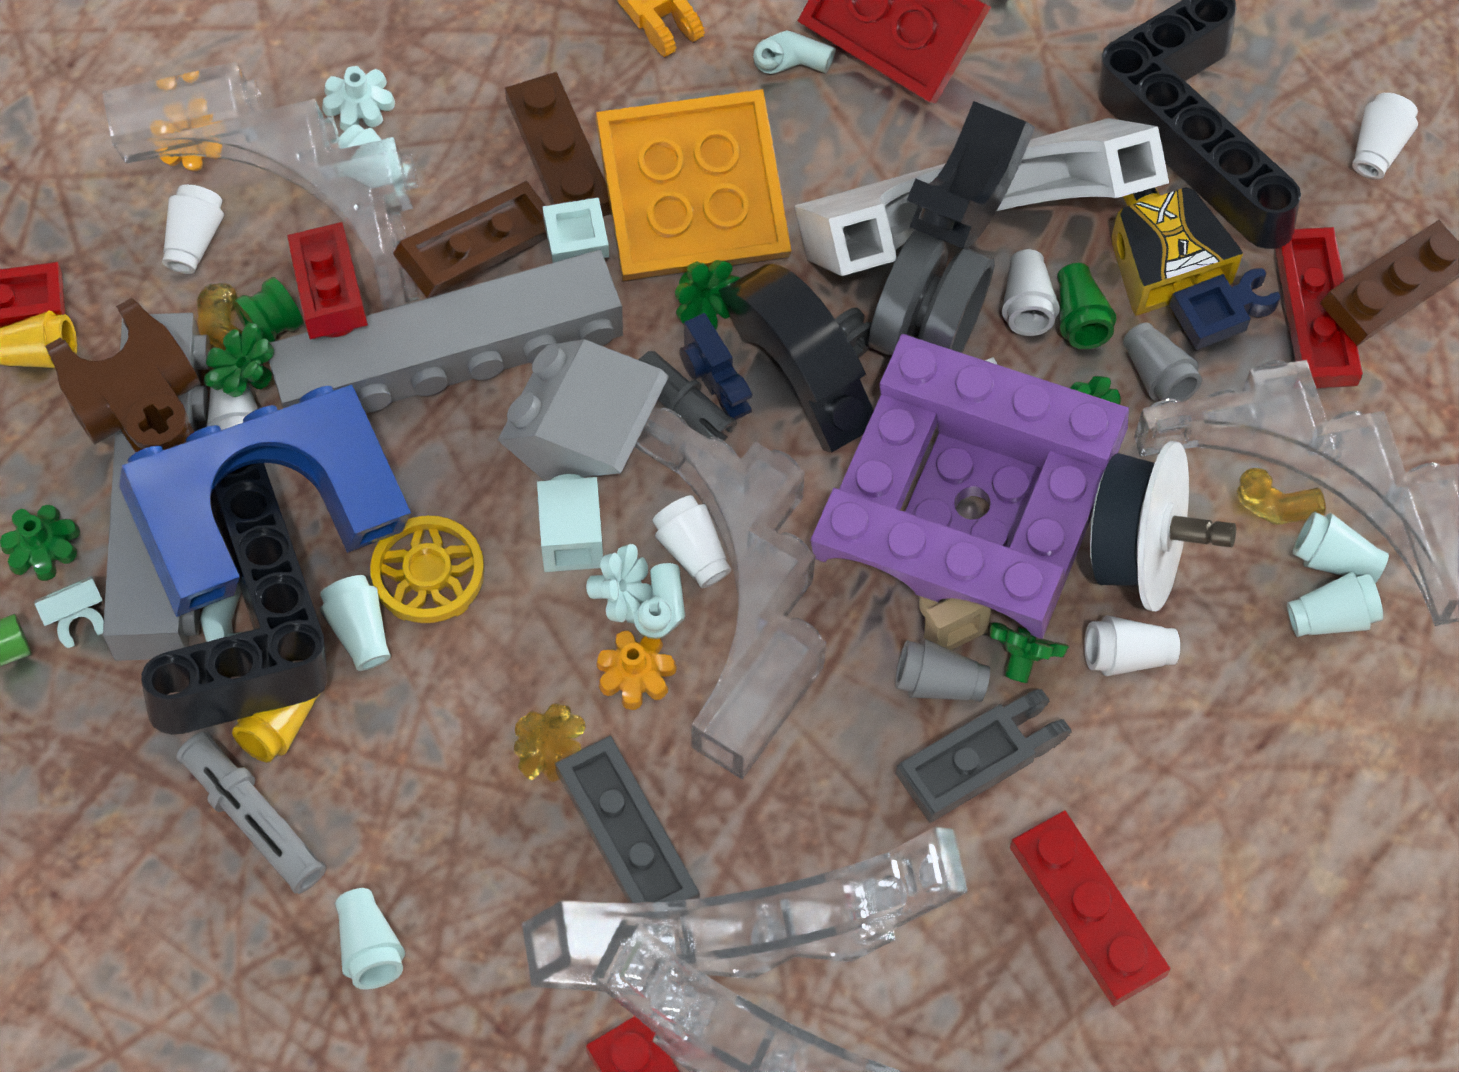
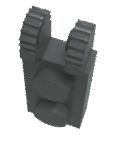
(978, 756)

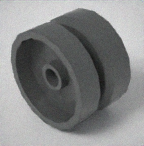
(928, 298)

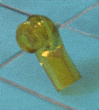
(1273, 505)

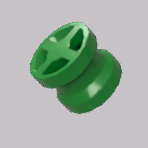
(270, 310)

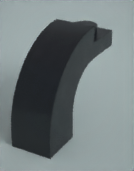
(974, 178)
(808, 344)

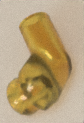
(214, 312)

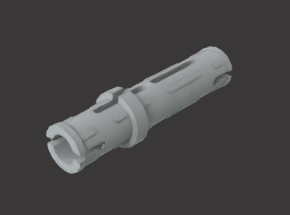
(234, 792)

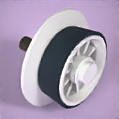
(1144, 523)

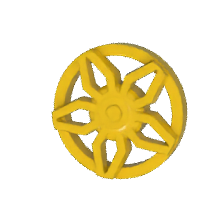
(428, 570)

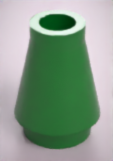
(1084, 311)

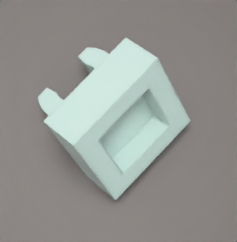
(575, 229)
(69, 604)

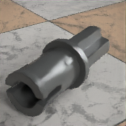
(690, 402)

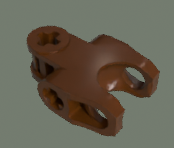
(133, 388)

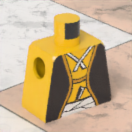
(1169, 246)

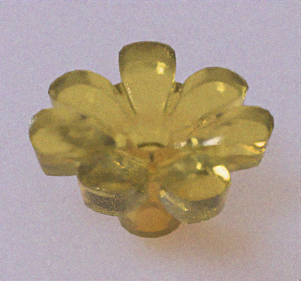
(546, 740)

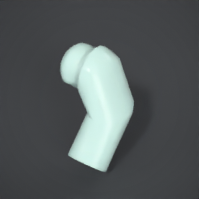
(666, 608)

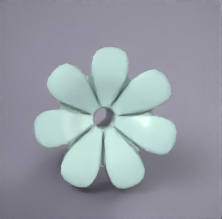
(357, 97)
(621, 583)

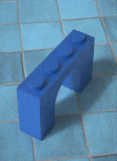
(318, 437)

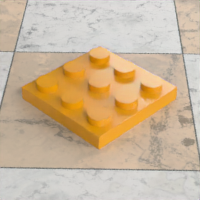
(692, 184)

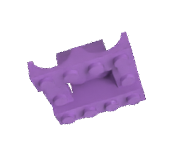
(1000, 438)

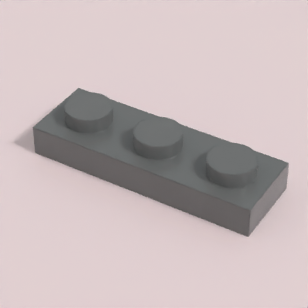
(624, 825)

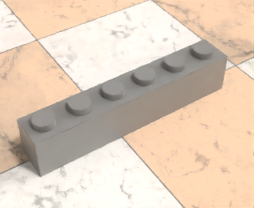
(455, 335)
(137, 610)

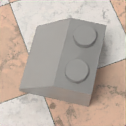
(581, 410)

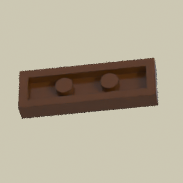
(556, 141)
(473, 239)
(1395, 283)

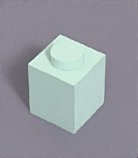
(570, 523)

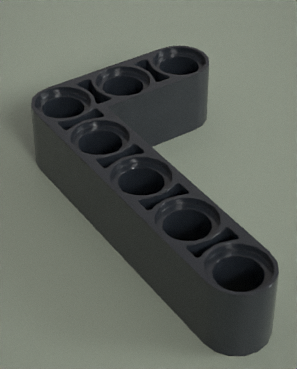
(1147, 84)
(263, 656)

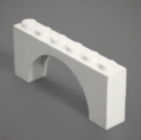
(1090, 160)

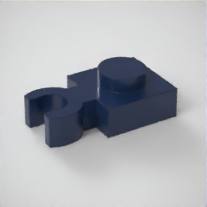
(1218, 311)
(710, 360)

